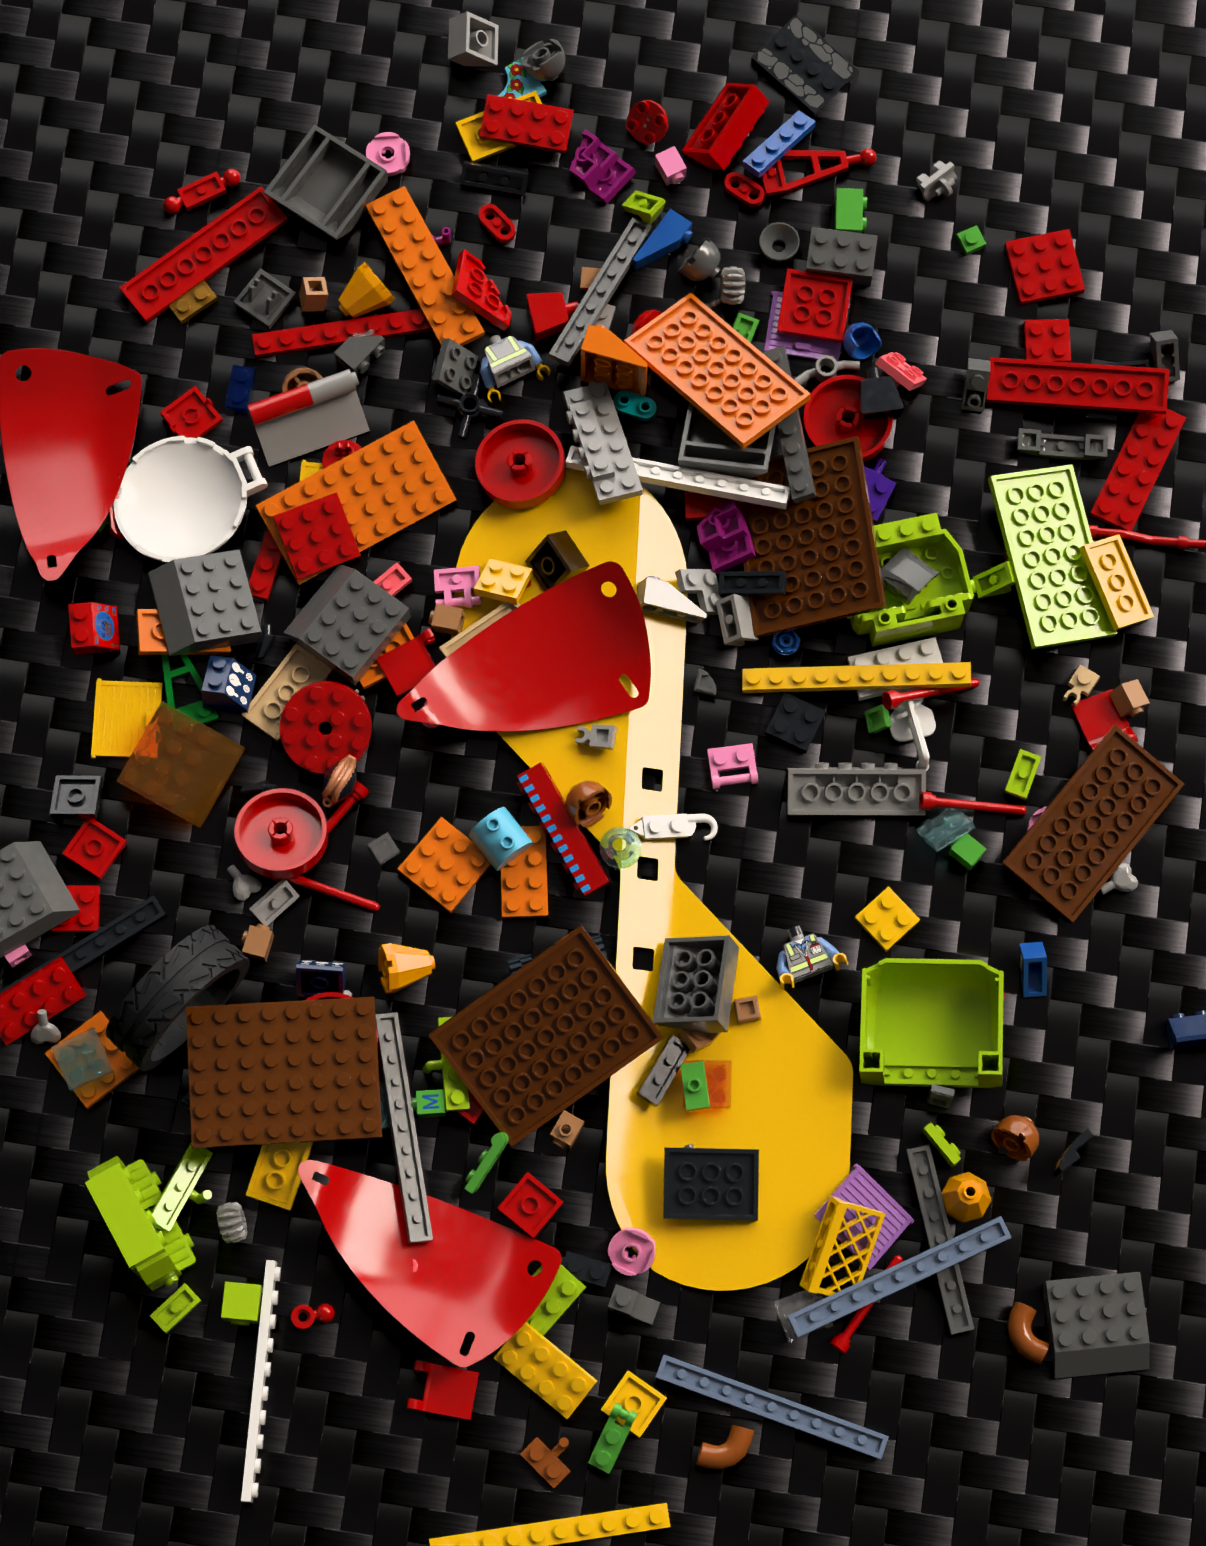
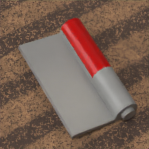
(308, 417)

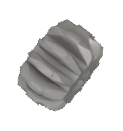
(732, 285)
(232, 1222)

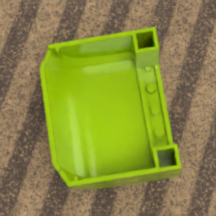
(932, 1023)

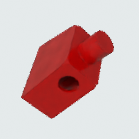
(549, 313)

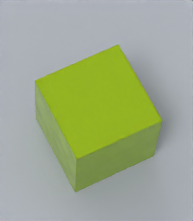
(242, 1303)

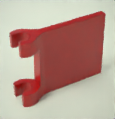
(408, 663)
(1097, 716)
(446, 1391)

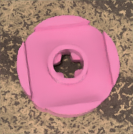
(396, 145)
(619, 1255)

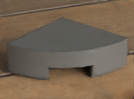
(705, 684)

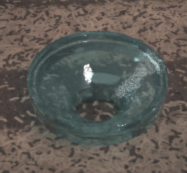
(626, 857)

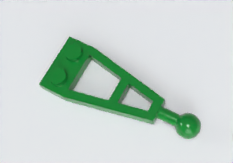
(193, 710)

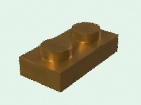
(193, 302)

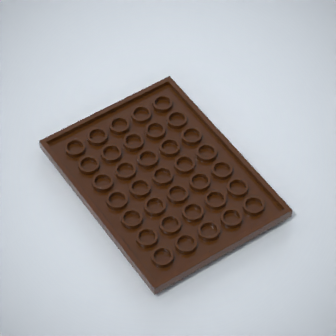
(820, 543)
(546, 1035)
(283, 1072)

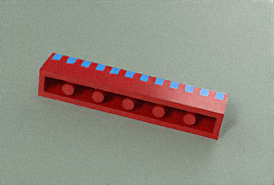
(566, 834)

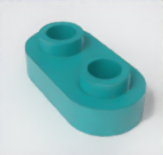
(634, 404)

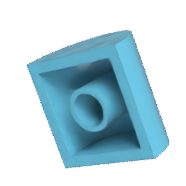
(500, 838)

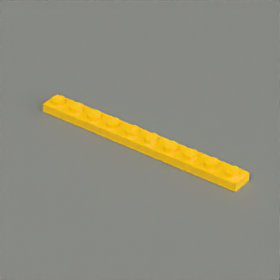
(857, 677)
(566, 1529)

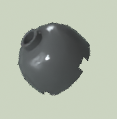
(544, 61)
(702, 262)

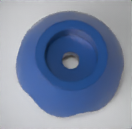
(789, 648)

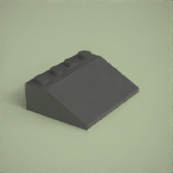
(696, 983)

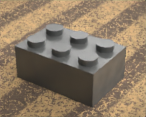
(842, 254)

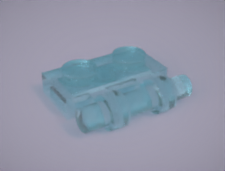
(954, 827)

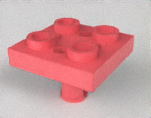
(900, 371)

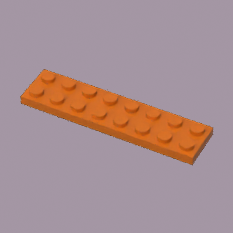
(423, 267)

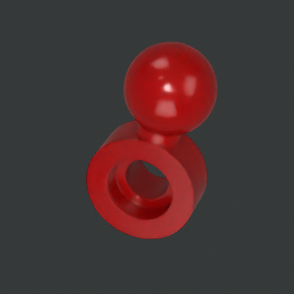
(323, 1313)

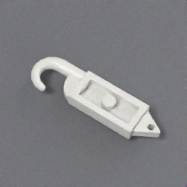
(672, 826)

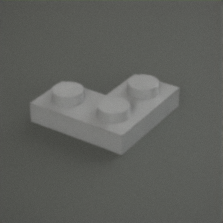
(700, 582)

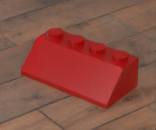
(726, 125)

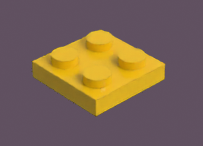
(503, 581)
(887, 919)
(638, 1397)

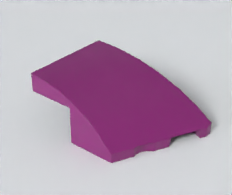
(600, 168)
(726, 536)

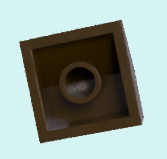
(556, 560)

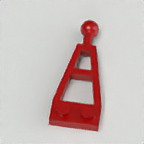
(774, 179)

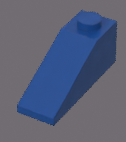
(666, 238)

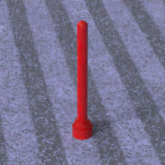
(893, 699)
(359, 792)
(928, 801)
(333, 892)
(842, 1340)

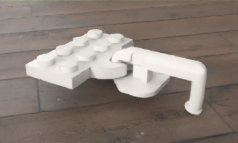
(911, 718)

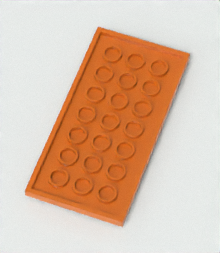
(717, 370)
(378, 486)

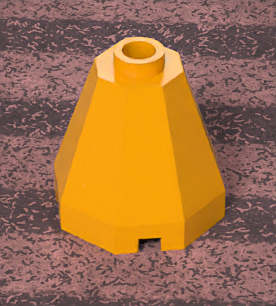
(364, 293)
(403, 966)
(959, 1204)

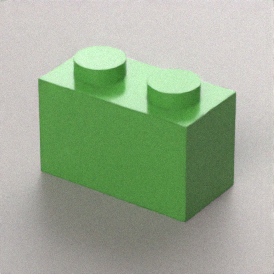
(849, 210)

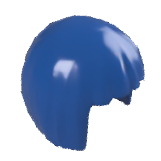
(861, 341)

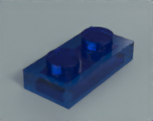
(239, 388)

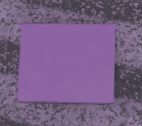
(796, 345)
(865, 1191)

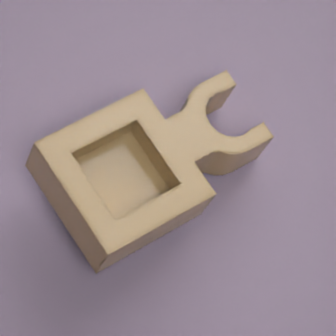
(1081, 683)

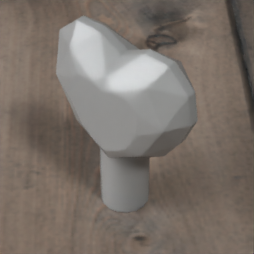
(1121, 880)
(243, 884)
(44, 1030)

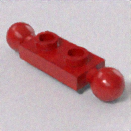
(201, 191)

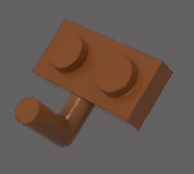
(546, 1461)

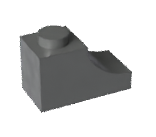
(1166, 352)
(633, 1305)

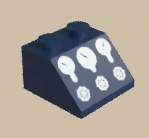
(227, 685)
(319, 977)

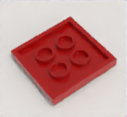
(1044, 267)
(814, 306)
(316, 535)

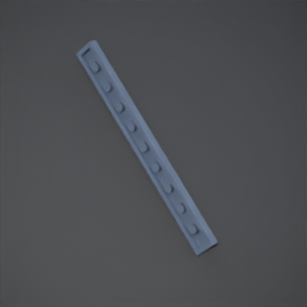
(899, 1277)
(772, 1407)

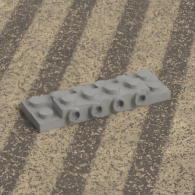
(602, 443)
(855, 790)

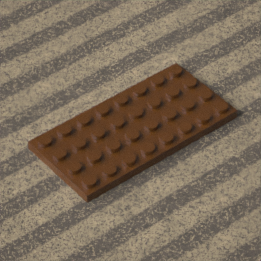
(1092, 824)

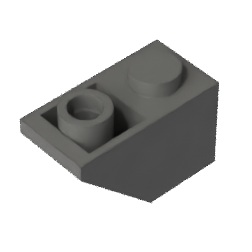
(358, 352)
(976, 384)

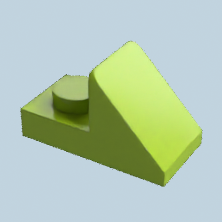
(645, 206)
(995, 580)

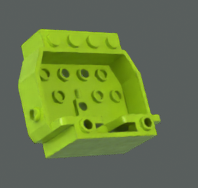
(940, 604)
(126, 1203)

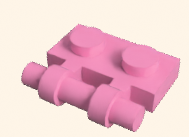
(457, 580)

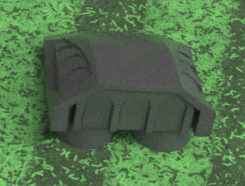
(906, 575)

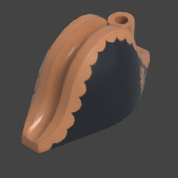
(339, 781)

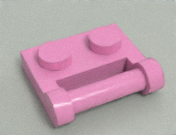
(730, 759)

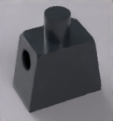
(878, 397)

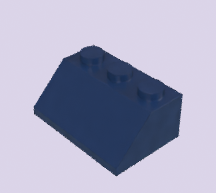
(1186, 1031)

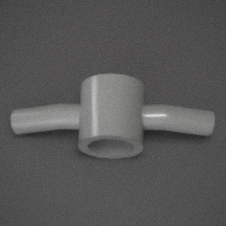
(828, 361)

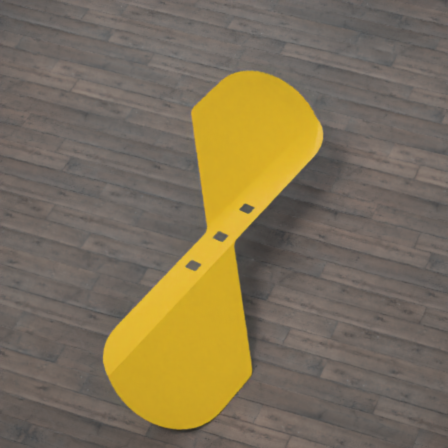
(786, 1072)

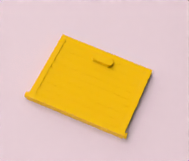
(122, 715)

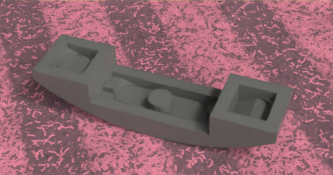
(1062, 446)

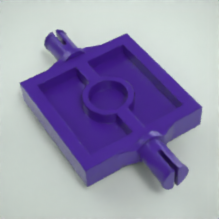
(878, 488)

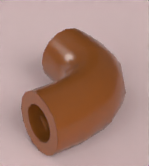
(1021, 1334)
(726, 1454)

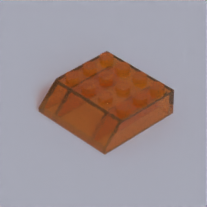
(180, 764)

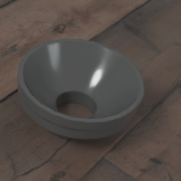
(779, 233)

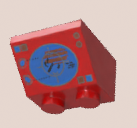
(93, 628)

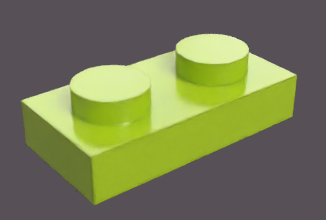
(1022, 774)
(936, 1137)
(175, 1308)

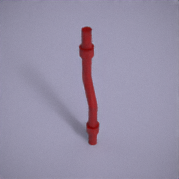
(1181, 542)

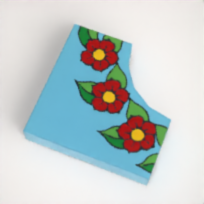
(520, 82)

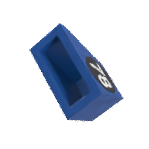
(1033, 969)

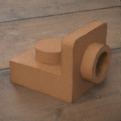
(697, 1040)

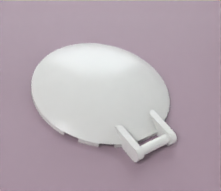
(184, 497)

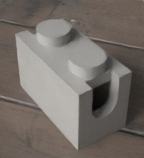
(735, 620)

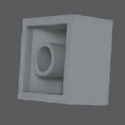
(473, 41)

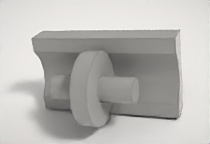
(939, 182)

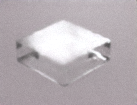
(384, 848)

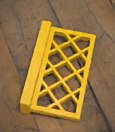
(826, 1240)

